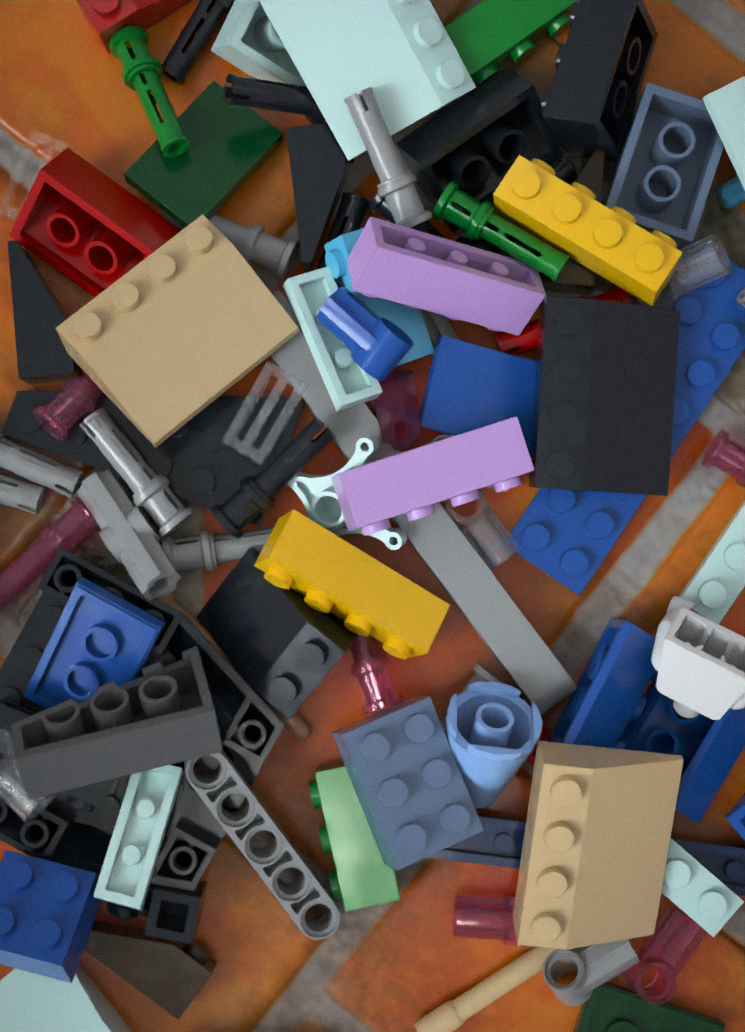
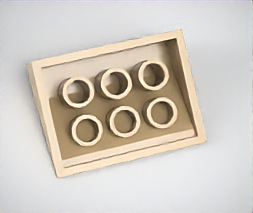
(177, 330)
(594, 845)

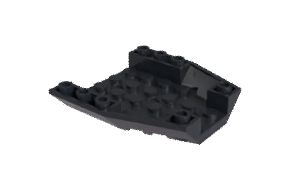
(243, 719)

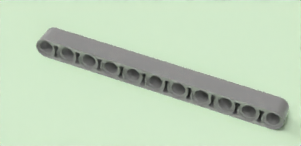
(441, 545)

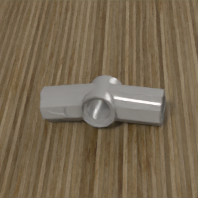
(129, 535)

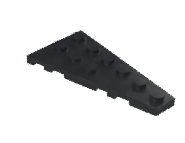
(191, 458)

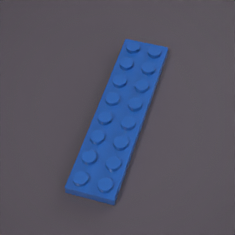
(575, 529)

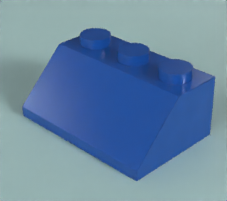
(609, 689)
(704, 743)

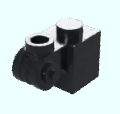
(170, 912)

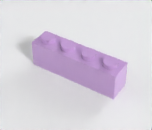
(444, 277)
(432, 474)

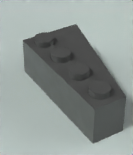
(119, 730)

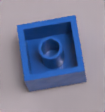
(45, 915)

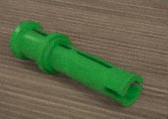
(139, 60)
(476, 226)

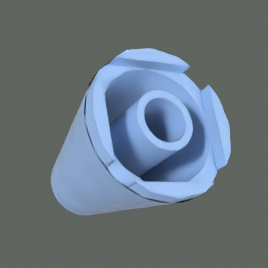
(491, 737)

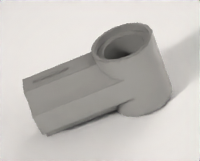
(594, 967)

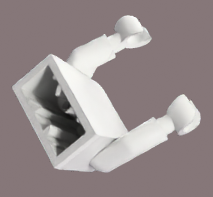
(698, 663)

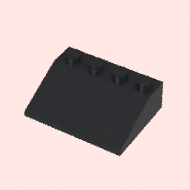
(604, 396)

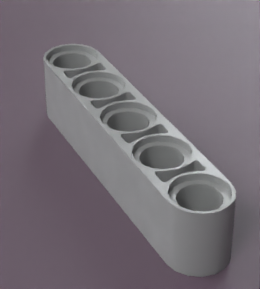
(272, 859)

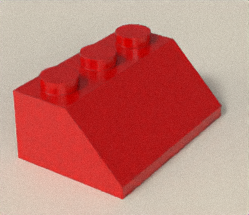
(87, 224)

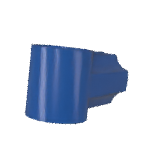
(373, 340)

